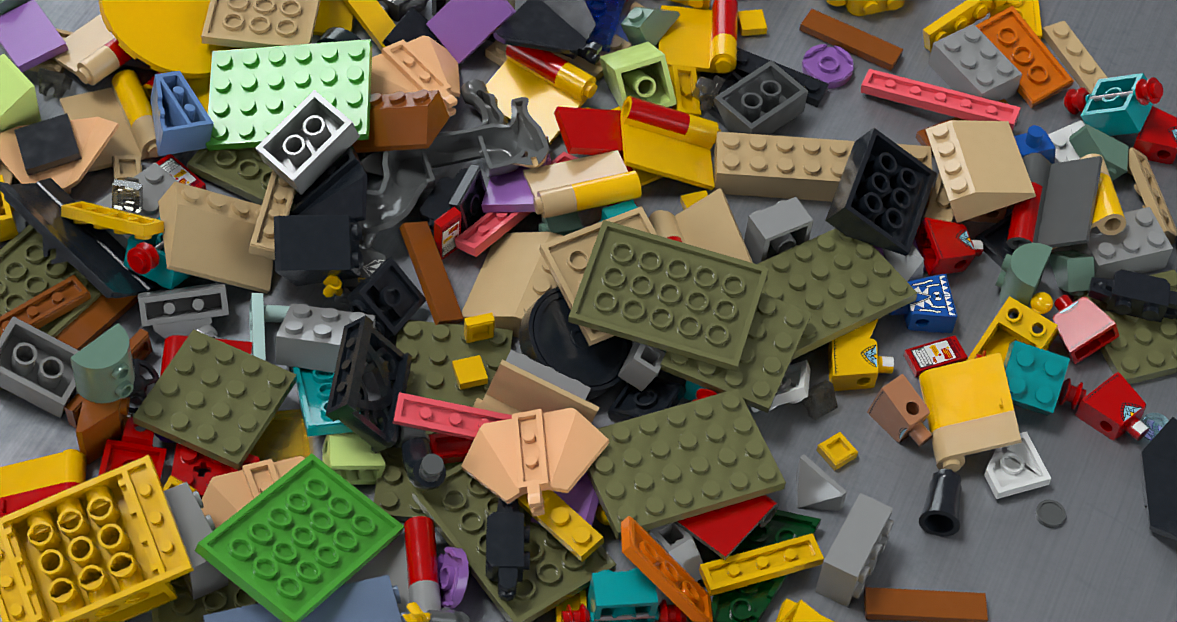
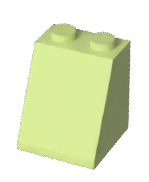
(639, 73)
(17, 97)

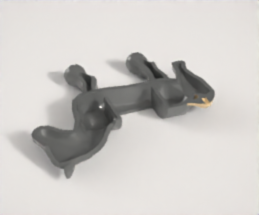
(498, 146)

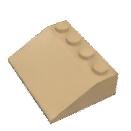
(979, 166)
(212, 236)
(511, 279)

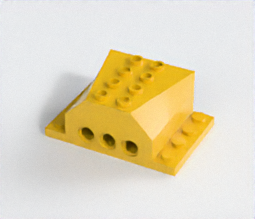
(92, 551)

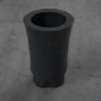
(942, 504)

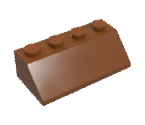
(403, 121)

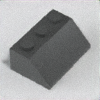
(761, 101)

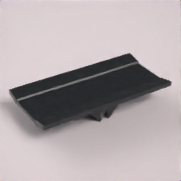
(88, 249)

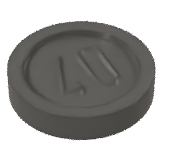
(1050, 513)

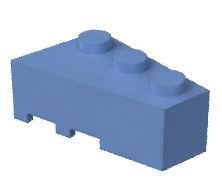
(178, 115)

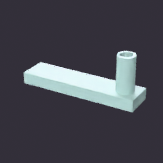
(258, 315)

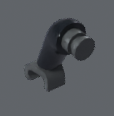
(421, 465)

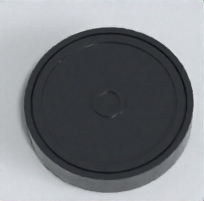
(561, 345)

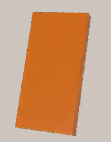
(1040, 70)
(665, 572)

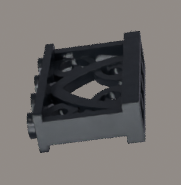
(359, 345)

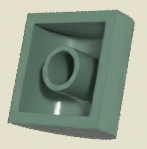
(1023, 273)
(105, 367)

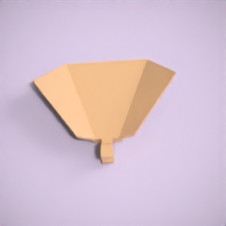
(417, 67)
(91, 137)
(534, 454)
(234, 490)

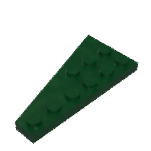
(752, 601)

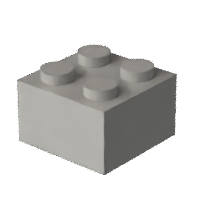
(777, 229)

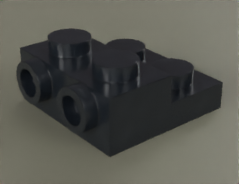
(388, 297)

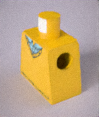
(856, 363)

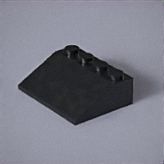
(881, 194)

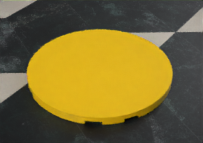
(163, 33)

